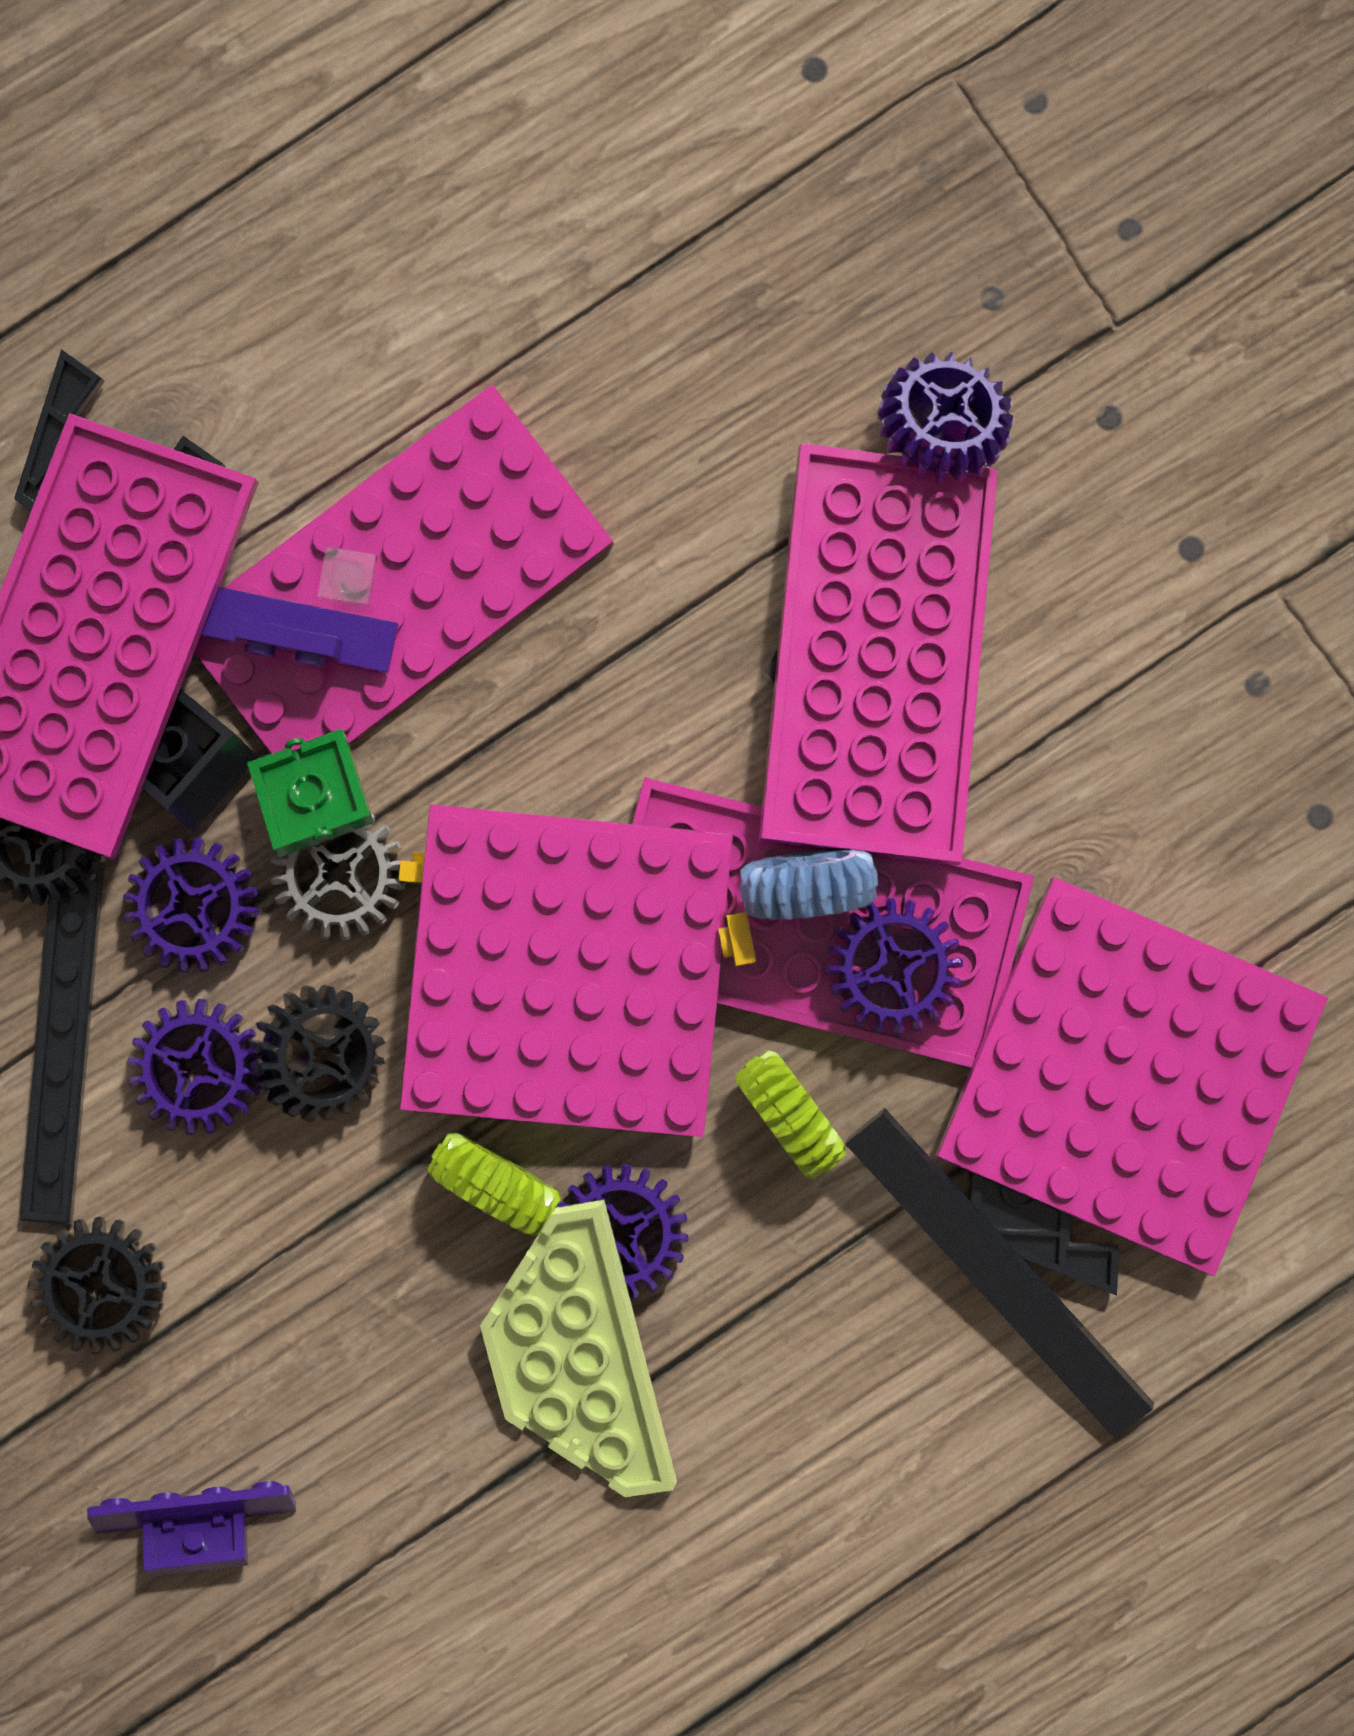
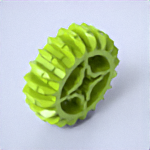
(791, 1114)
(493, 1183)

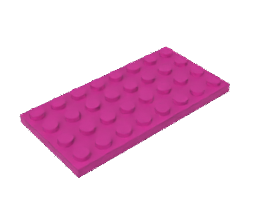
(465, 542)
(105, 624)
(878, 657)
(789, 977)

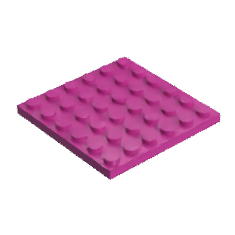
(566, 971)
(1131, 1077)

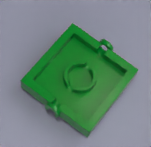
(310, 792)

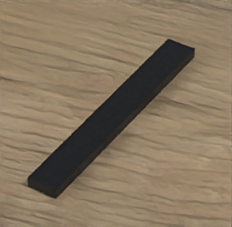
(61, 1050)
(999, 1273)

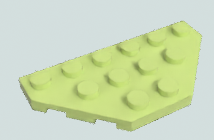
(574, 1356)

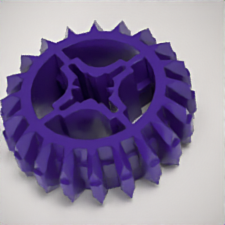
(942, 394)
(213, 893)
(854, 982)
(185, 1089)
(657, 1210)

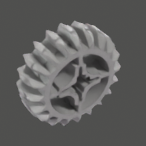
(321, 890)

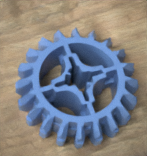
(808, 884)

